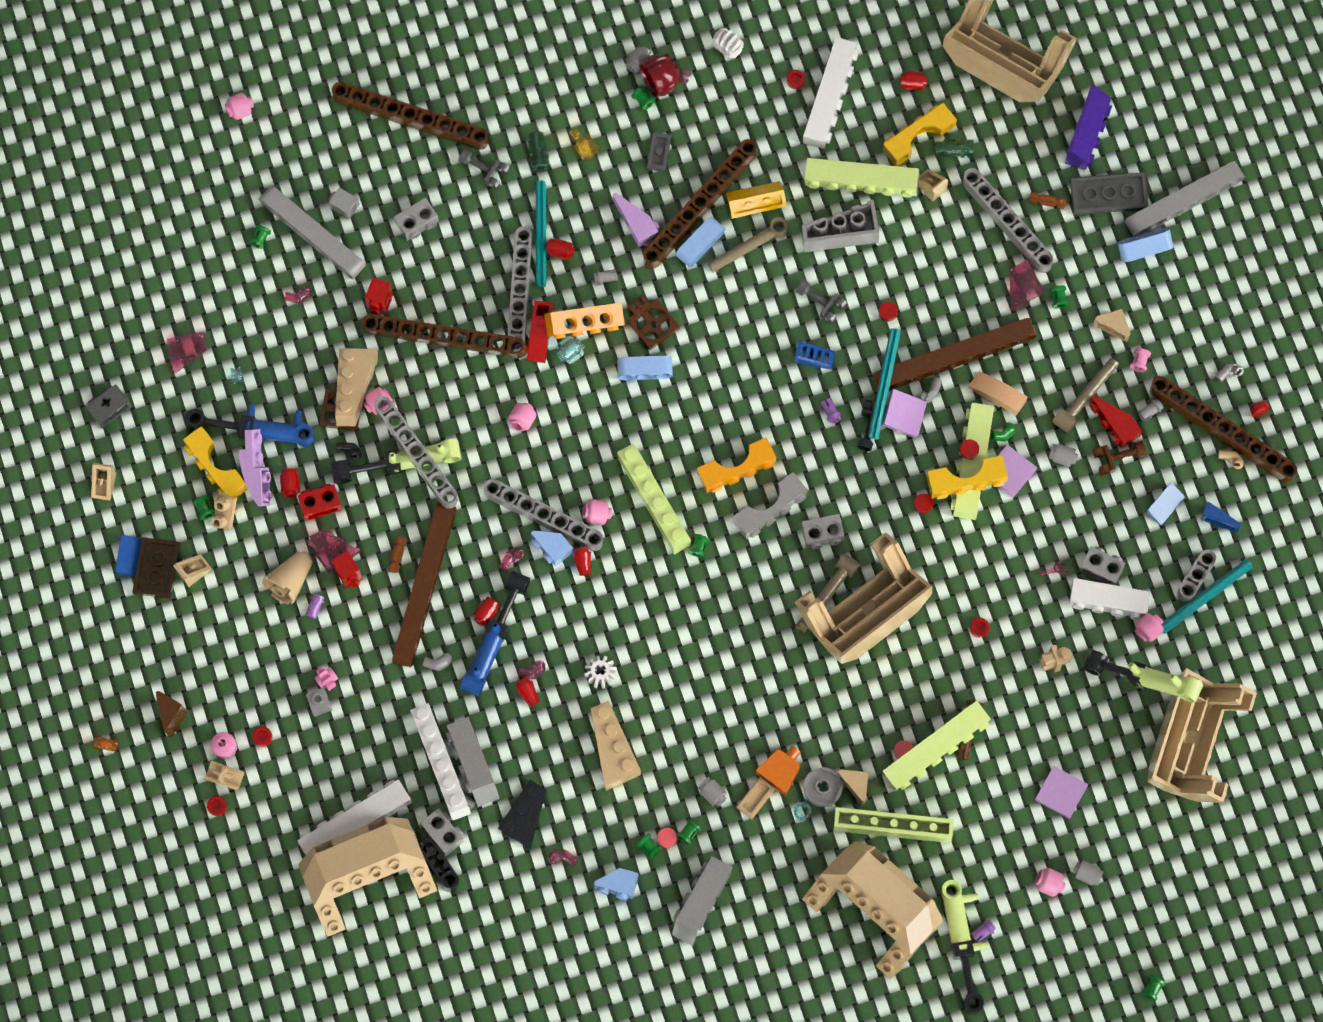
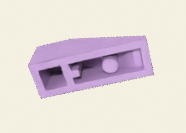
(637, 221)

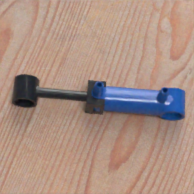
(268, 429)
(494, 636)

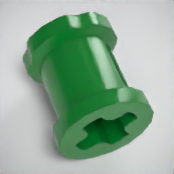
(643, 98)
(259, 236)
(1059, 297)
(204, 507)
(699, 545)
(689, 832)
(649, 846)
(1153, 987)

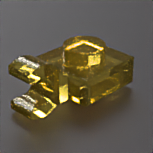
(585, 146)

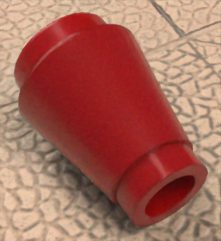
(582, 559)
(527, 691)

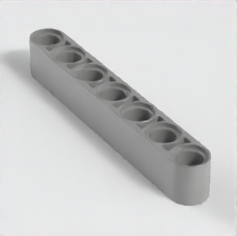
(1185, 199)
(1003, 212)
(312, 232)
(517, 281)
(414, 443)
(538, 507)

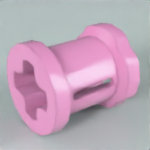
(1140, 360)

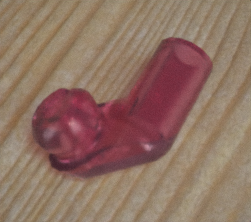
(300, 297)
(510, 557)
(534, 672)
(559, 855)

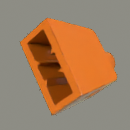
(780, 769)

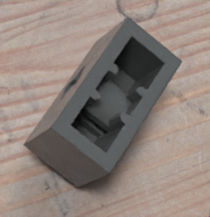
(101, 413)

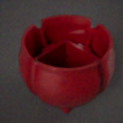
(660, 74)

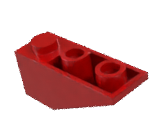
(538, 336)
(1119, 423)

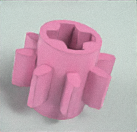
(326, 678)

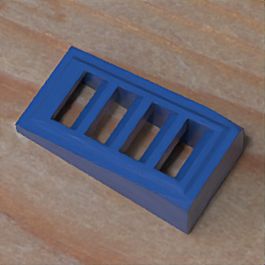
(813, 362)
(1219, 518)

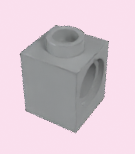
(343, 203)
(319, 702)

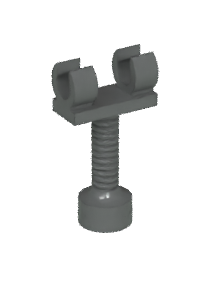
(466, 157)
(804, 288)

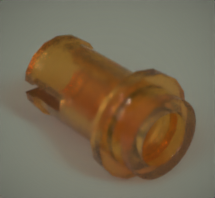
(105, 744)

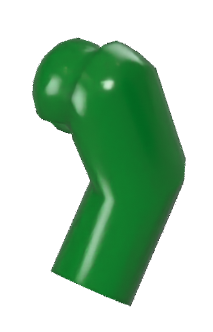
(1009, 430)

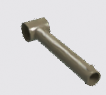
(749, 245)
(1066, 419)
(846, 567)

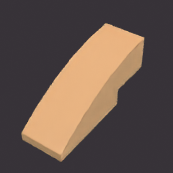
(998, 392)

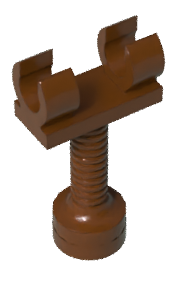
(1138, 449)

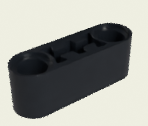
(449, 871)

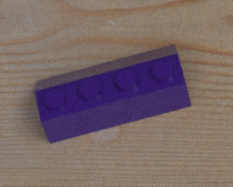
(1088, 128)

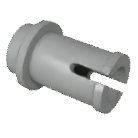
(605, 276)
(1151, 409)

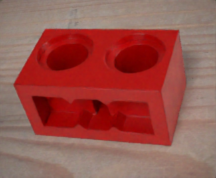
(378, 296)
(320, 507)
(347, 570)

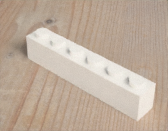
(830, 92)
(440, 761)
(375, 807)

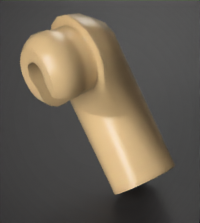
(1233, 458)

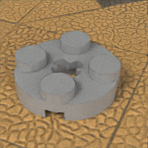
(813, 793)

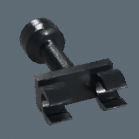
(865, 443)

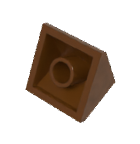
(171, 713)

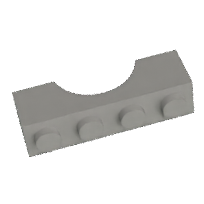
(751, 520)

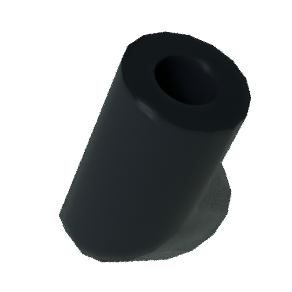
(351, 448)

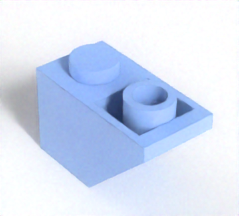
(553, 545)
(618, 882)

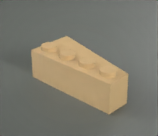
(353, 379)
(615, 754)

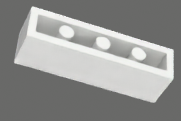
(1109, 598)

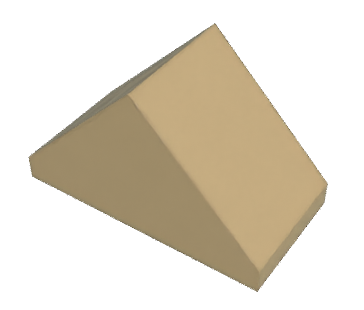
(932, 184)
(1114, 324)
(102, 481)
(192, 569)
(856, 783)

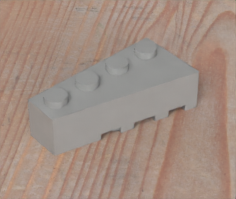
(842, 229)
(472, 762)
(701, 900)

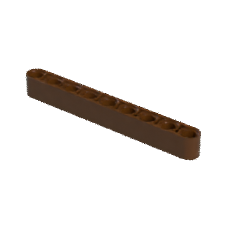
(416, 121)
(698, 212)
(436, 331)
(960, 353)
(1226, 437)
(424, 585)

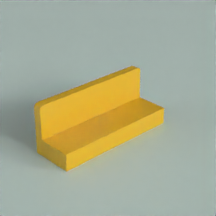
(756, 199)

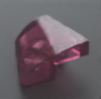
(1023, 285)
(185, 349)
(328, 547)

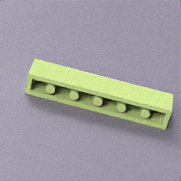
(861, 177)
(978, 429)
(654, 498)
(936, 745)
(893, 825)

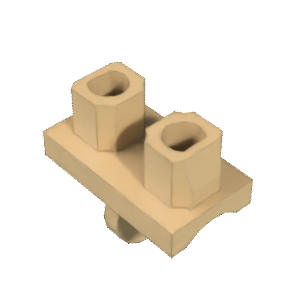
(225, 509)
(1055, 658)
(224, 775)

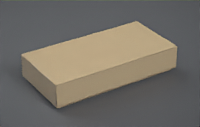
(756, 798)

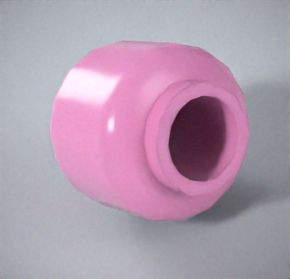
(239, 106)
(371, 398)
(522, 416)
(596, 512)
(1149, 627)
(218, 747)
(1050, 882)

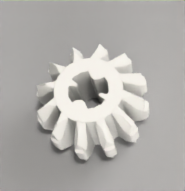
(727, 43)
(601, 665)

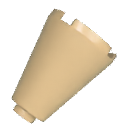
(288, 577)

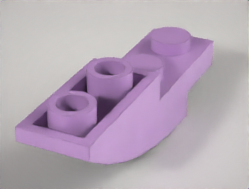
(255, 476)

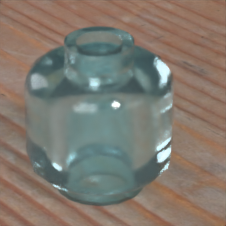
(570, 349)

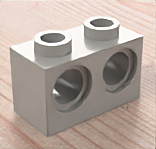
(413, 215)
(821, 526)
(1100, 570)
(440, 833)

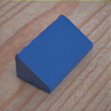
(128, 555)

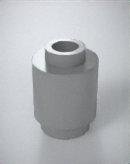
(636, 58)
(1063, 455)
(712, 792)
(1088, 873)

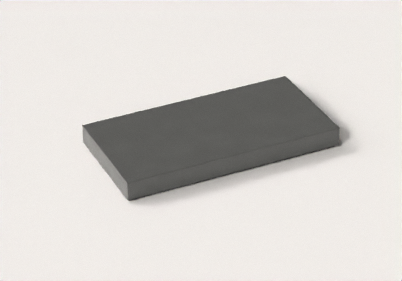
(1108, 193)

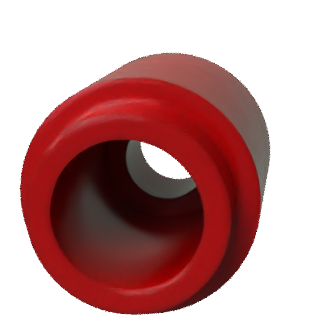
(913, 80)
(560, 249)
(289, 482)
(485, 611)

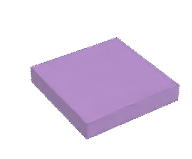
(904, 413)
(1018, 470)
(1061, 792)

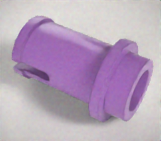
(831, 411)
(314, 606)
(983, 931)

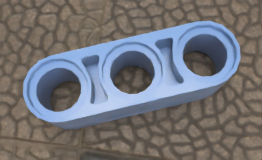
(700, 242)
(1145, 244)
(644, 368)

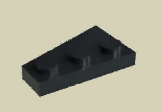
(524, 815)

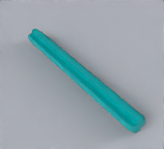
(540, 233)
(884, 383)
(1206, 595)

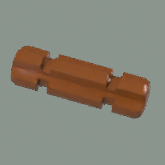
(1047, 200)
(397, 554)

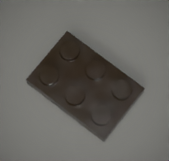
(156, 568)

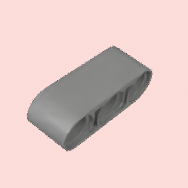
(1198, 567)

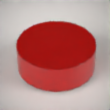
(795, 79)
(888, 311)
(1259, 409)
(969, 449)
(923, 503)
(979, 627)
(262, 736)
(216, 806)

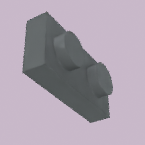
(659, 152)

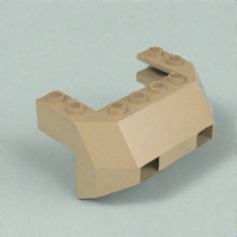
(1003, 60)
(872, 609)
(1189, 738)
(360, 860)
(884, 896)

